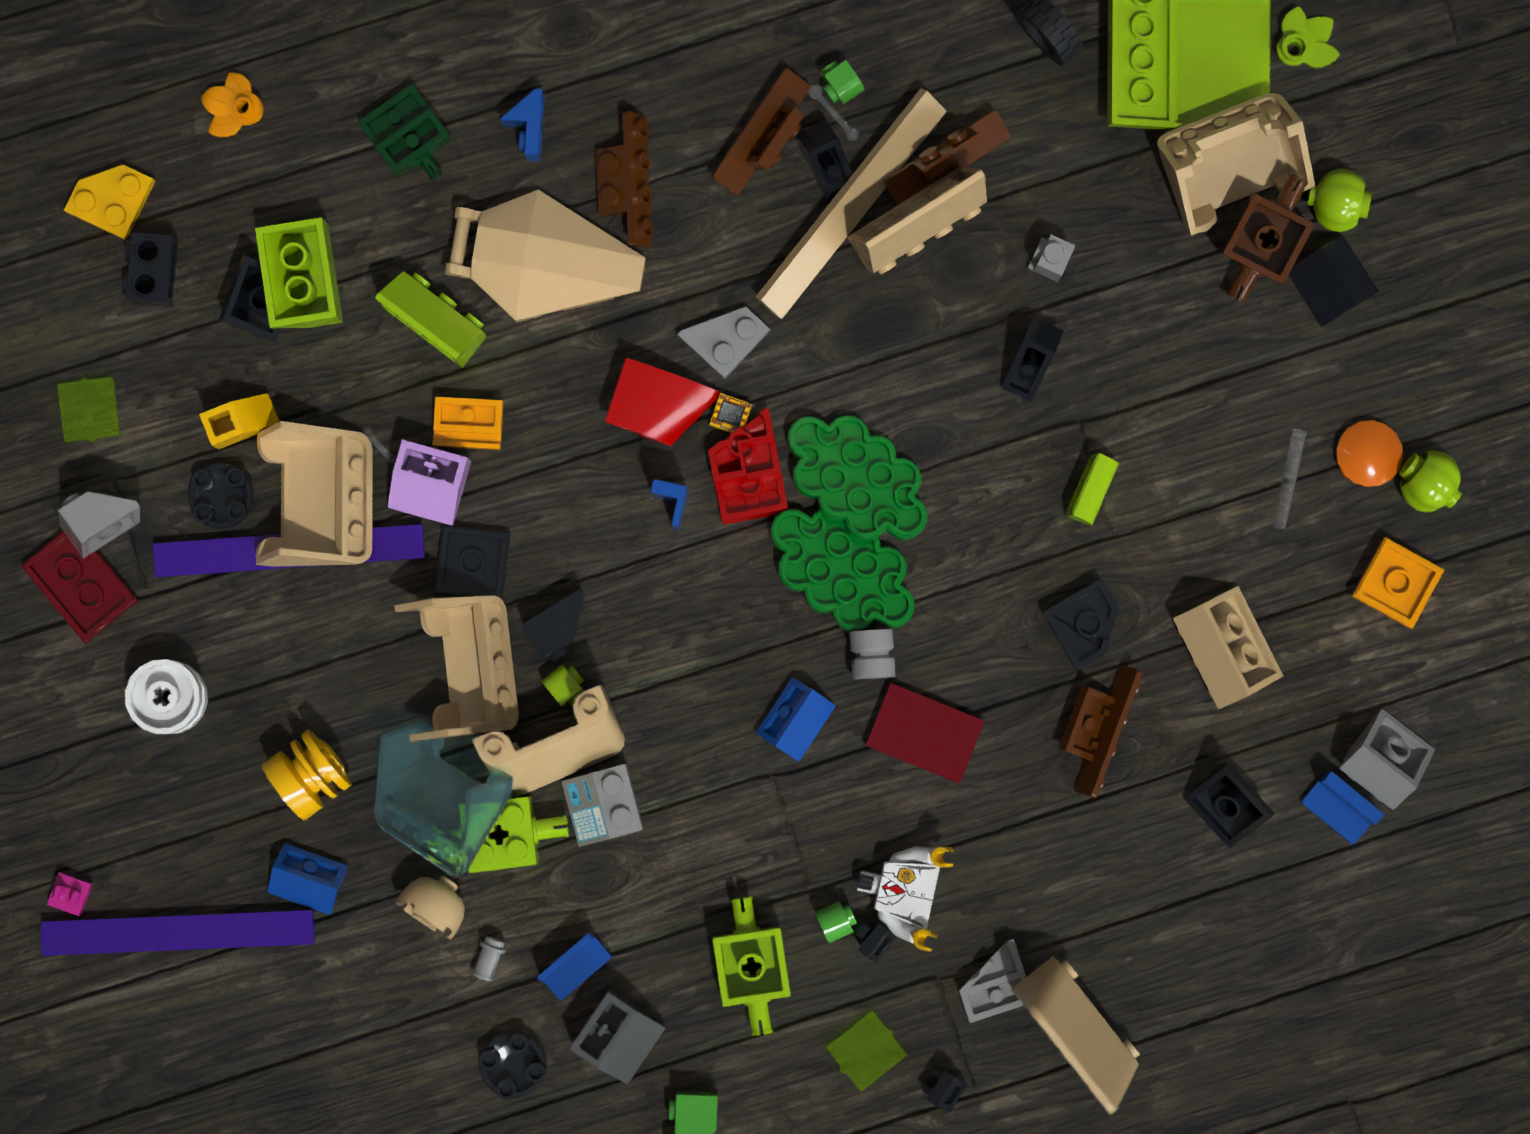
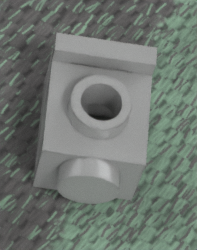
(1051, 257)

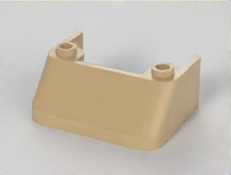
(475, 662)

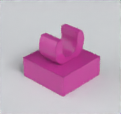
(70, 894)

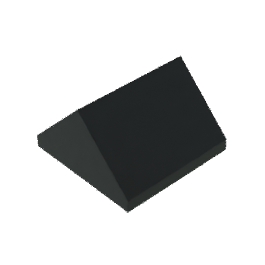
(1332, 281)
(246, 301)
(1228, 804)

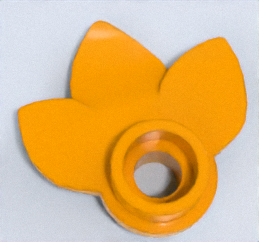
(227, 106)

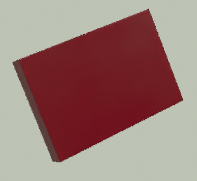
(80, 589)
(925, 733)

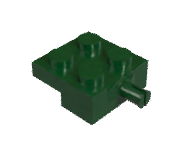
(406, 133)

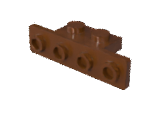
(764, 133)
(959, 149)
(625, 180)
(1097, 727)

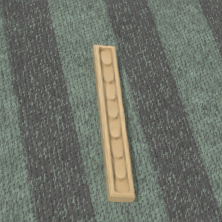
(850, 203)

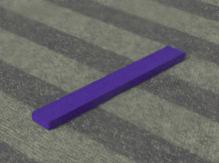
(239, 553)
(177, 932)

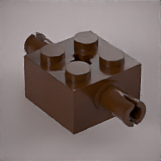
(1288, 231)

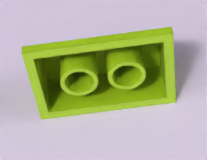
(299, 274)
(432, 317)

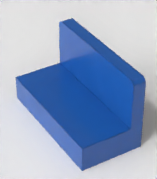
(672, 493)
(795, 719)
(1341, 807)
(306, 878)
(575, 966)

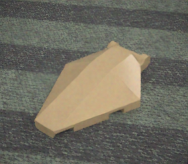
(542, 257)

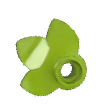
(1309, 37)

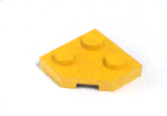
(111, 199)

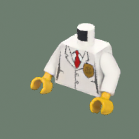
(906, 891)

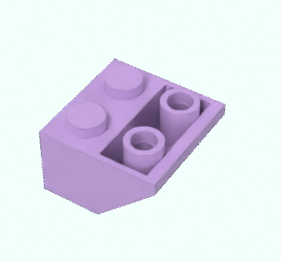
(428, 482)

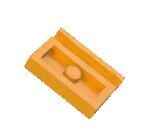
(468, 423)

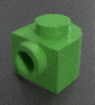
(841, 82)
(836, 921)

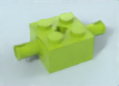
(524, 834)
(736, 983)

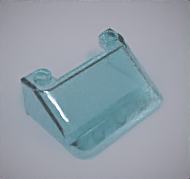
(434, 803)

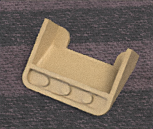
(322, 495)
(1079, 1031)

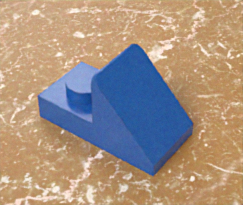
(528, 115)

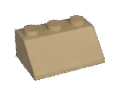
(1228, 647)

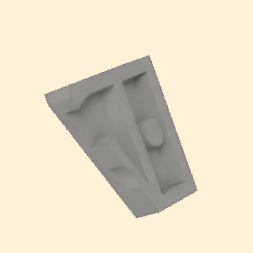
(725, 339)
(990, 987)

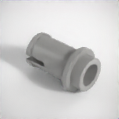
(488, 958)

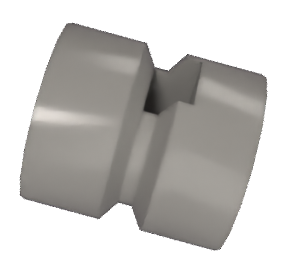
(872, 654)

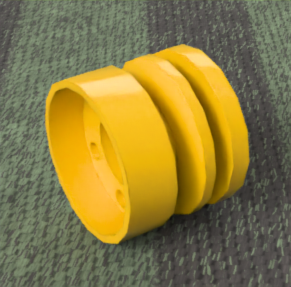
(307, 774)

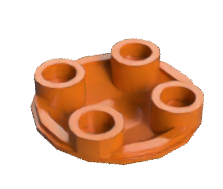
(1369, 453)

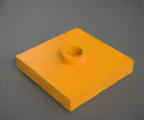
(1397, 583)

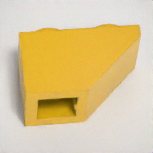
(238, 420)

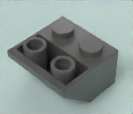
(617, 1037)

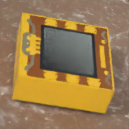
(730, 413)

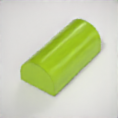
(1092, 488)

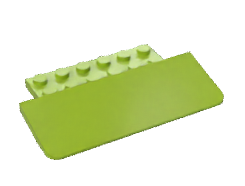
(1184, 59)

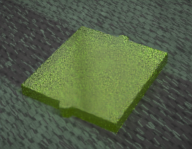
(88, 409)
(866, 1051)

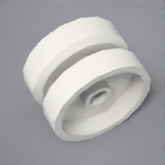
(146, 693)

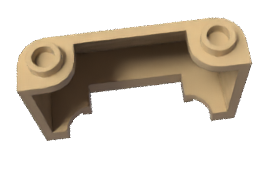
(1233, 157)
(562, 754)

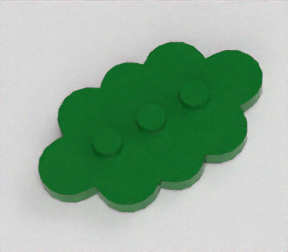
(857, 478)
(840, 572)

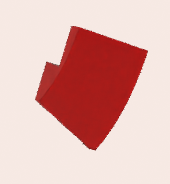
(657, 402)
(748, 472)

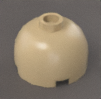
(434, 904)

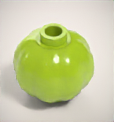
(1340, 200)
(1430, 481)

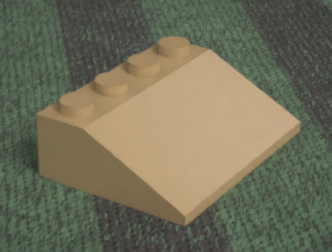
(920, 218)

